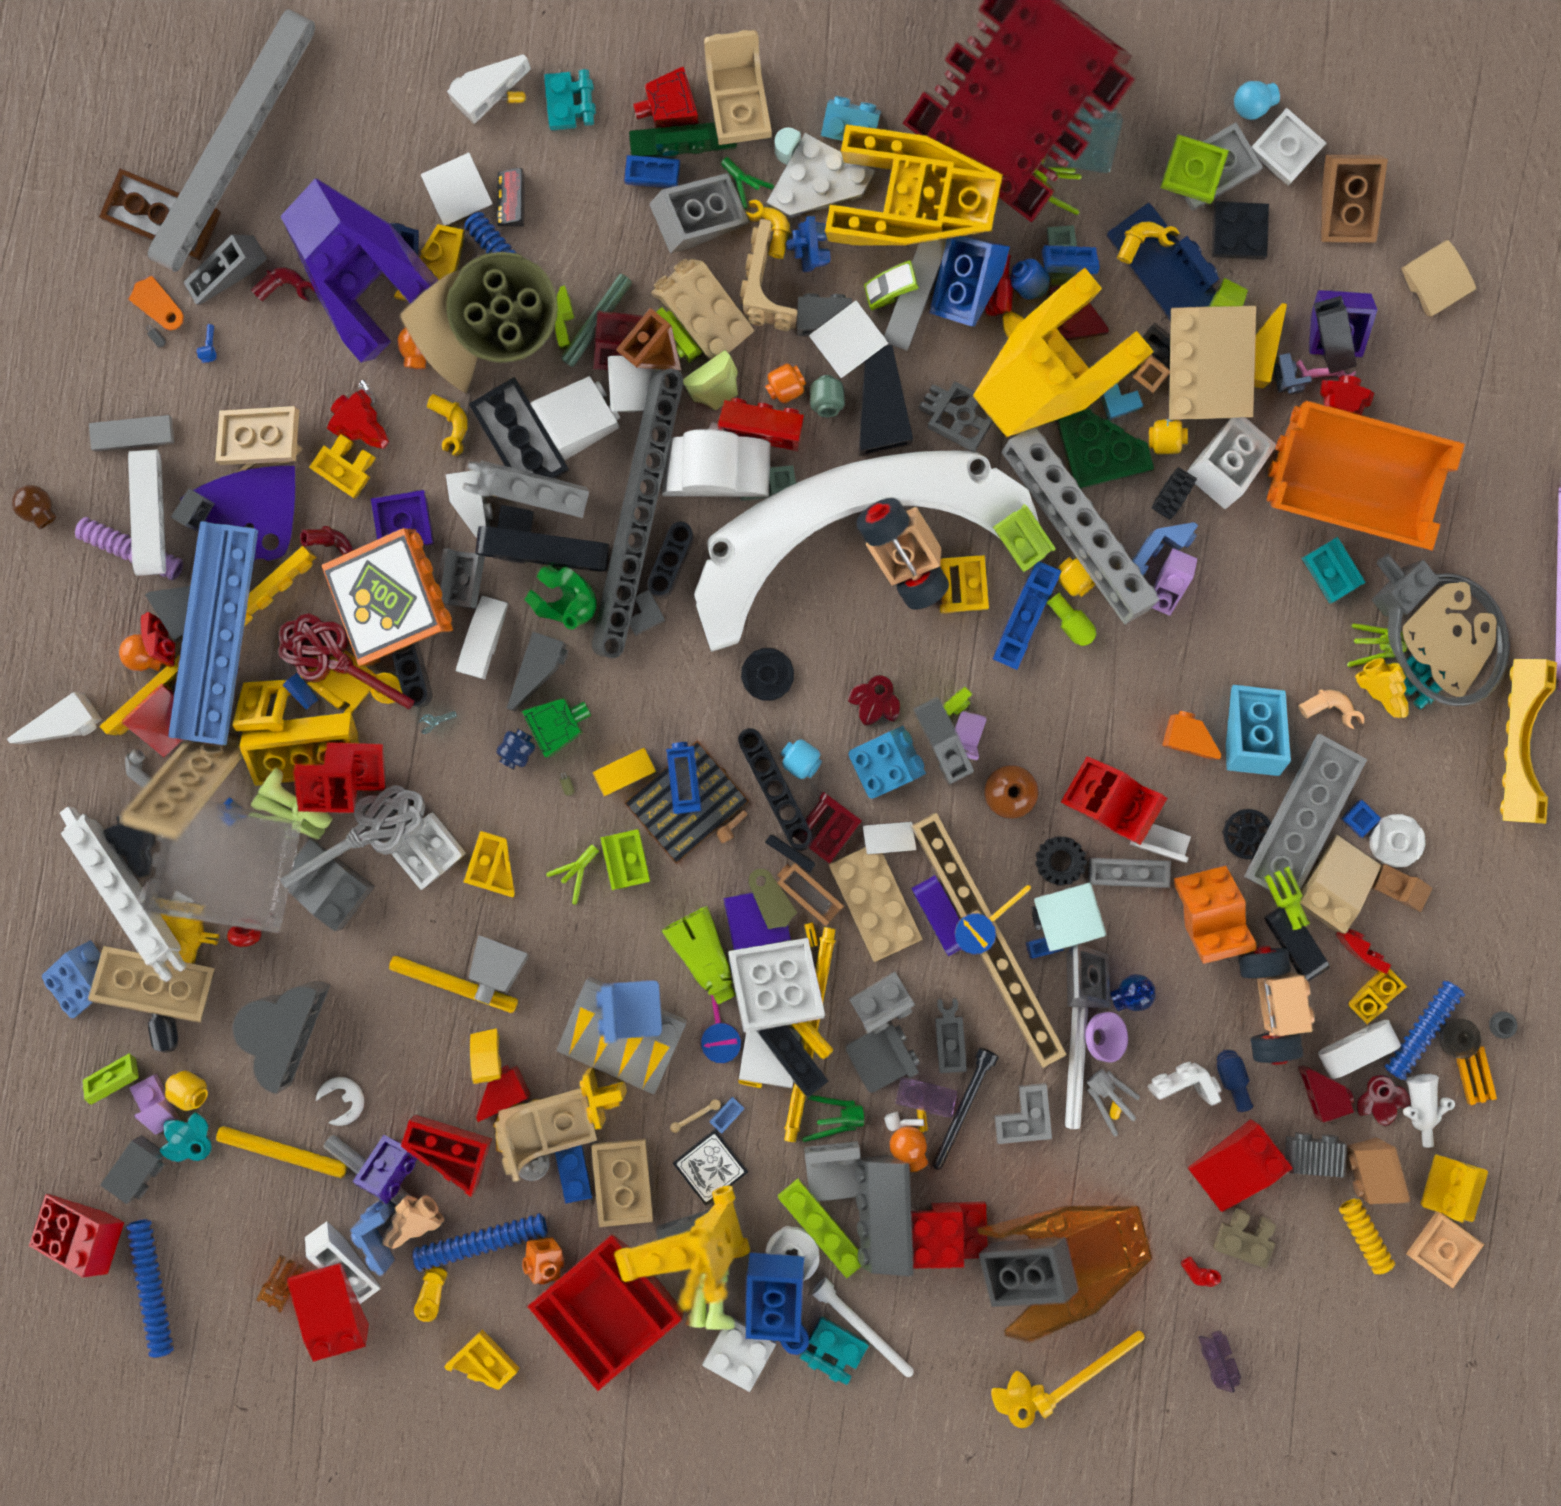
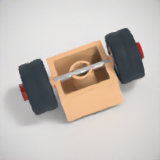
(904, 551)
(1282, 1005)

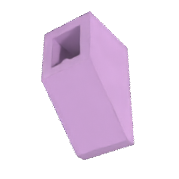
(1173, 580)

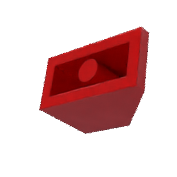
(503, 1092)

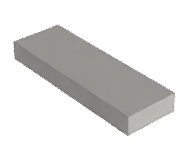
(131, 433)
(1129, 872)

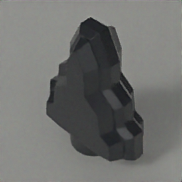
(133, 844)

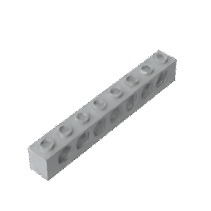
(1080, 539)

